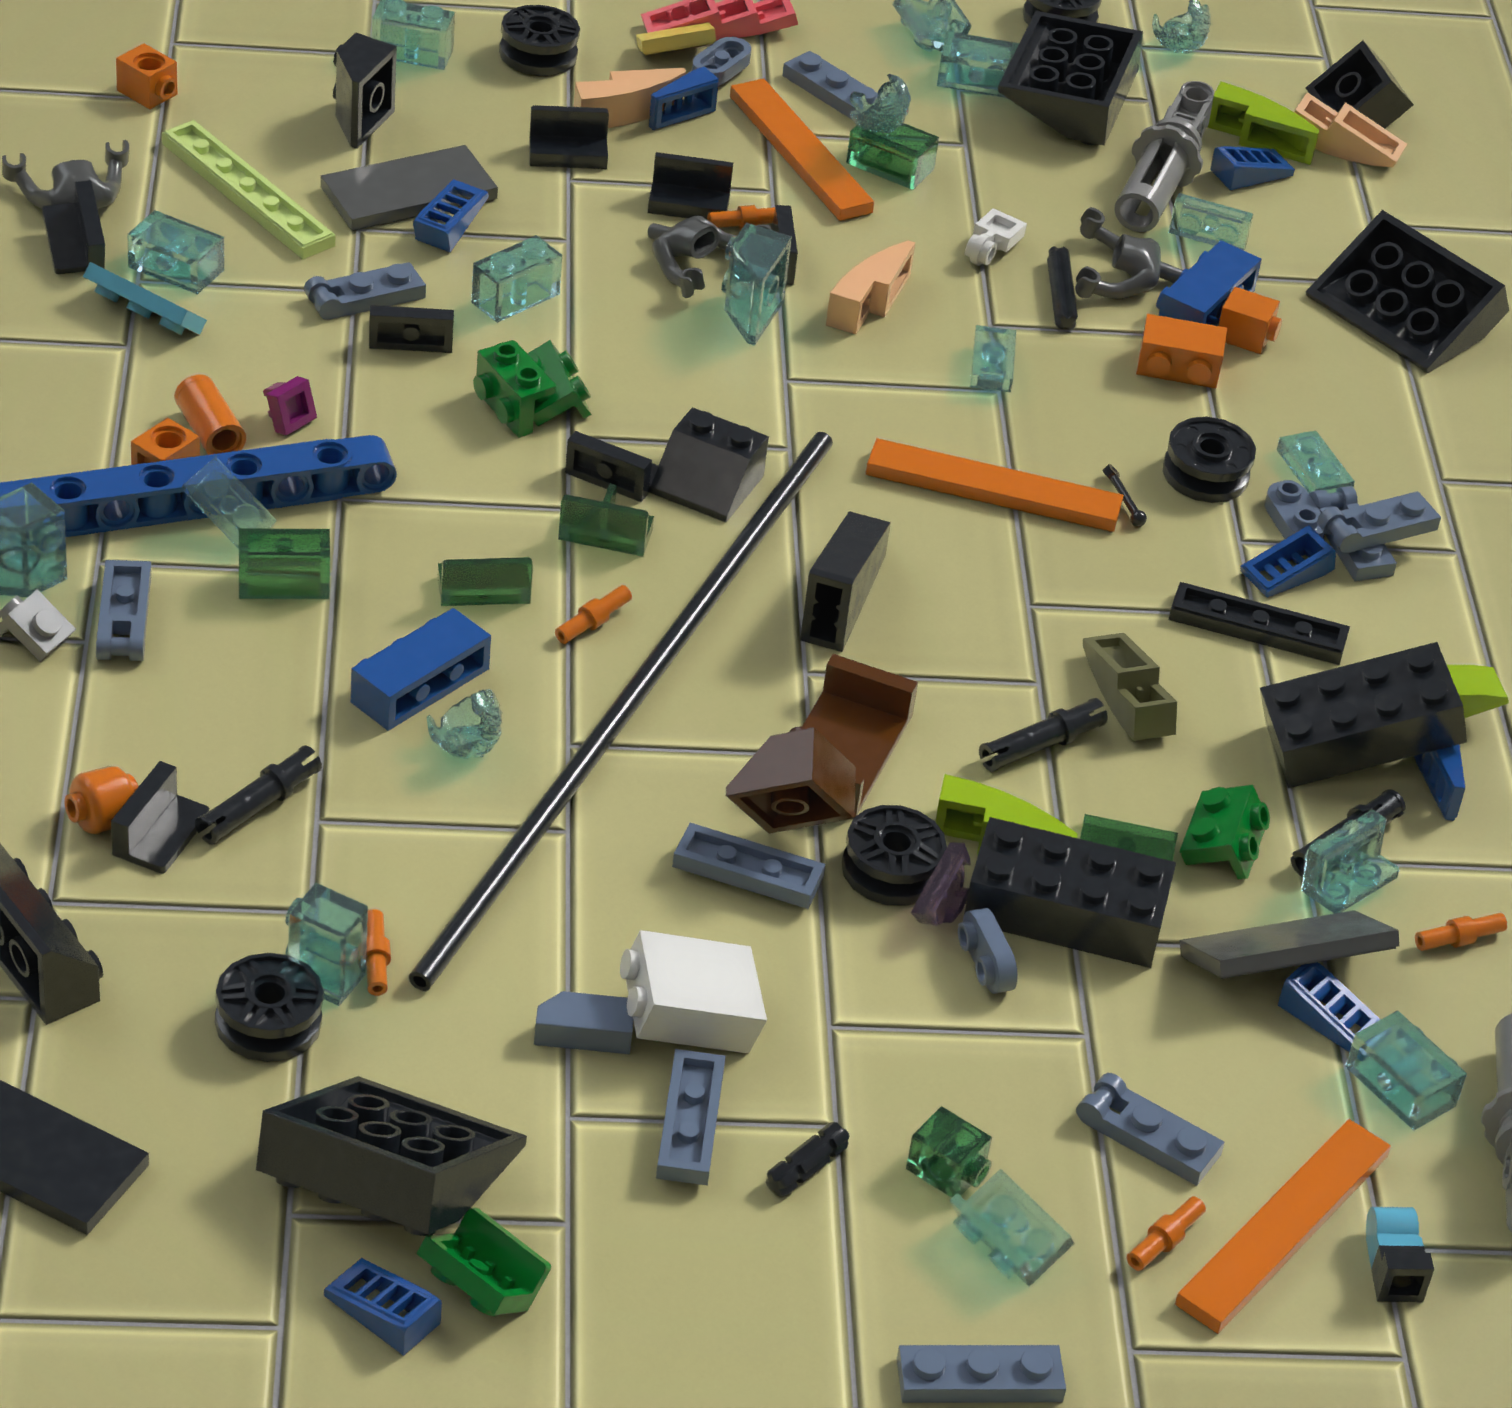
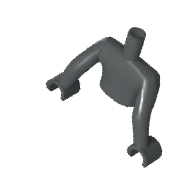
(66, 174)
(691, 238)
(1131, 254)

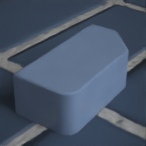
(584, 1023)

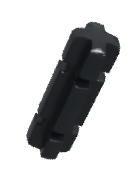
(807, 1159)

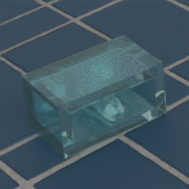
(420, 32)
(974, 63)
(176, 252)
(516, 278)
(331, 938)
(1406, 1070)

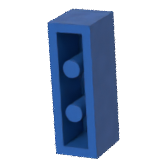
(1208, 283)
(420, 668)

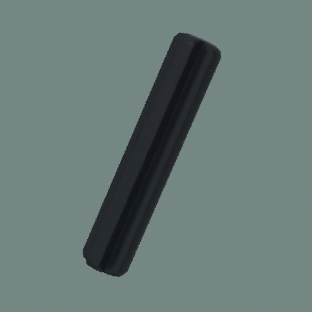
(1062, 288)

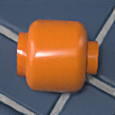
(98, 797)

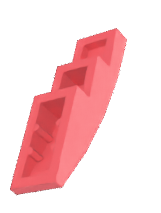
(728, 17)

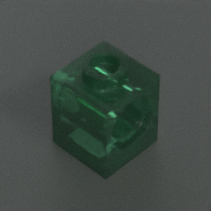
(949, 1153)

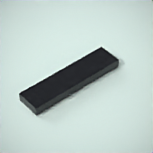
(1259, 623)

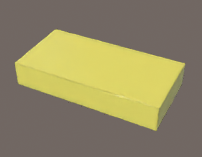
(676, 38)

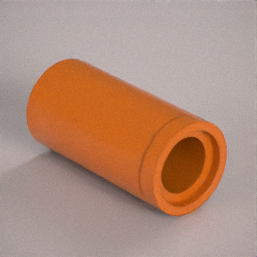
(209, 415)

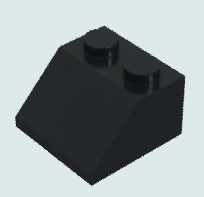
(1364, 84)
(364, 86)
(710, 464)

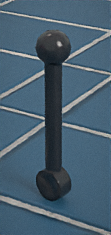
(1138, 517)

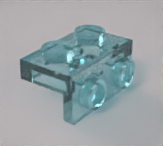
(931, 21)
(1348, 864)
(1013, 1227)

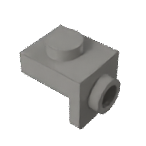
(35, 624)

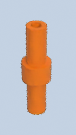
(741, 216)
(593, 614)
(1461, 931)
(377, 954)
(1166, 1233)

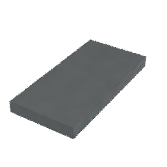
(402, 186)
(1289, 944)

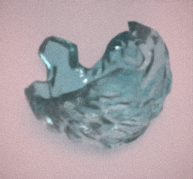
(1185, 31)
(887, 110)
(469, 726)

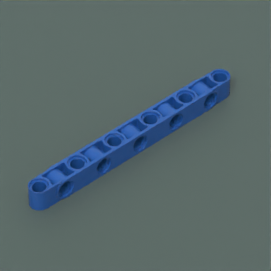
(274, 475)

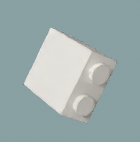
(693, 992)

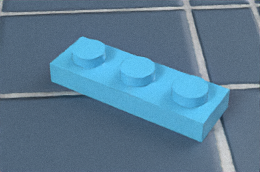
(143, 301)

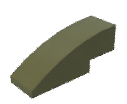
(1131, 686)

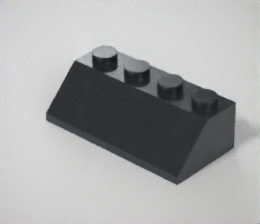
(41, 949)

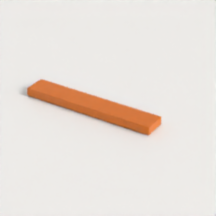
(802, 149)
(994, 484)
(1282, 1226)

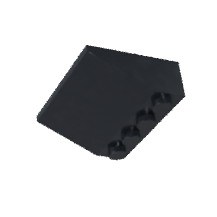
(1073, 74)
(1410, 293)
(385, 1153)

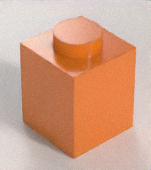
(1250, 320)

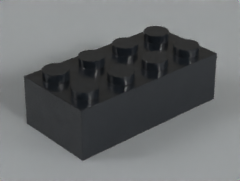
(1363, 714)
(1071, 891)

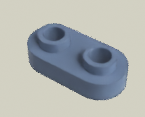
(724, 58)
(1291, 508)
(989, 950)

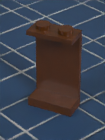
(863, 717)

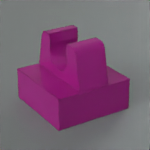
(290, 404)

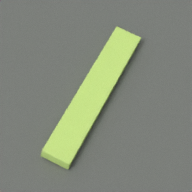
(248, 189)

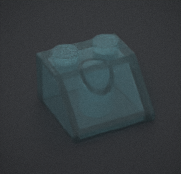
(755, 279)
(31, 542)

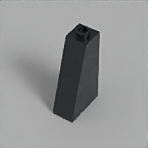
(843, 580)

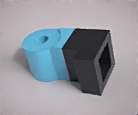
(1397, 1251)

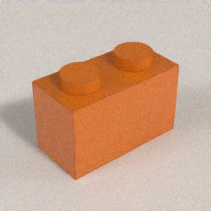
(1181, 351)

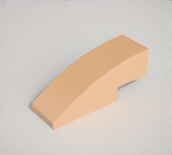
(625, 93)
(1350, 134)
(870, 287)

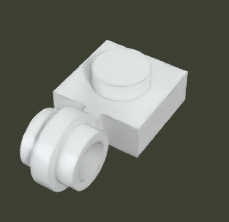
(993, 233)

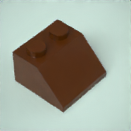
(795, 782)

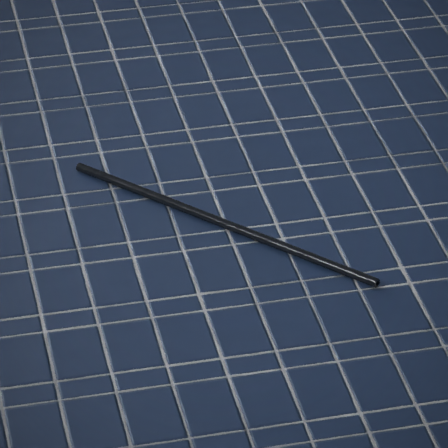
(615, 719)

